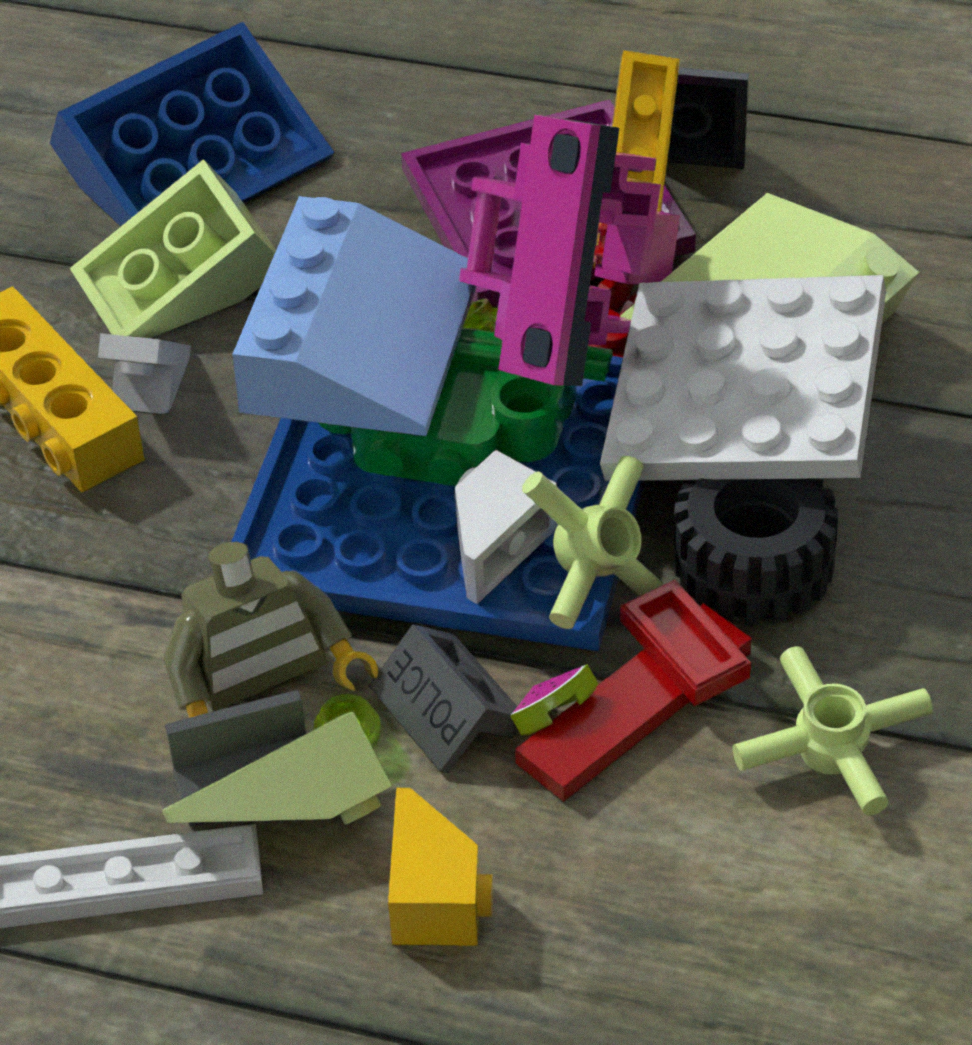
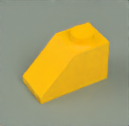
(434, 878)

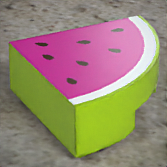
(534, 709)

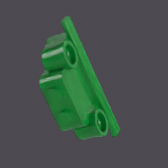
(475, 416)

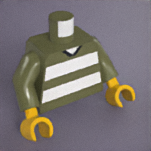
(252, 632)

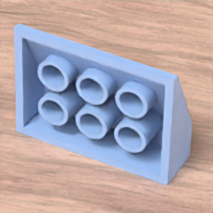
(352, 322)

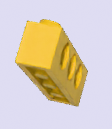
(62, 400)

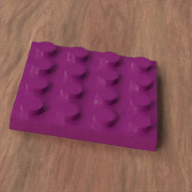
(444, 177)

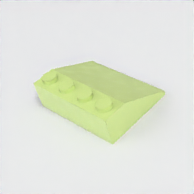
(795, 242)

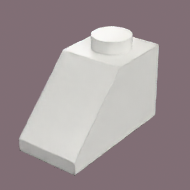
(496, 522)

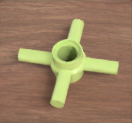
(593, 538)
(833, 730)

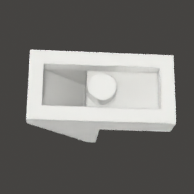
(145, 370)

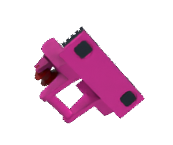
(566, 187)

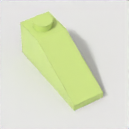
(306, 779)

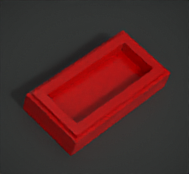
(685, 642)

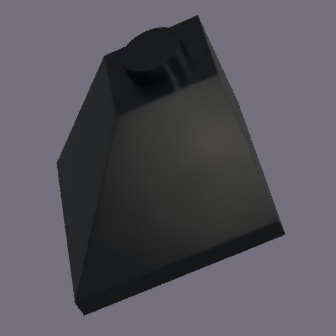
(710, 118)

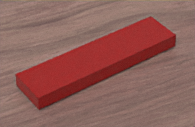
(609, 722)

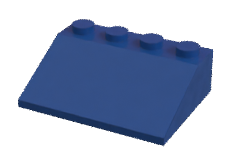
(204, 103)

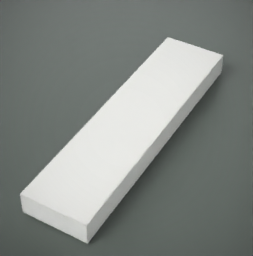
(129, 875)

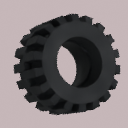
(755, 545)

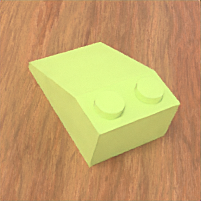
(177, 258)

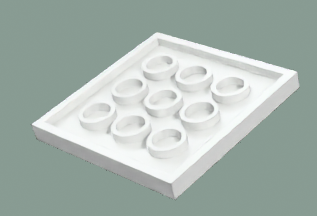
(748, 378)

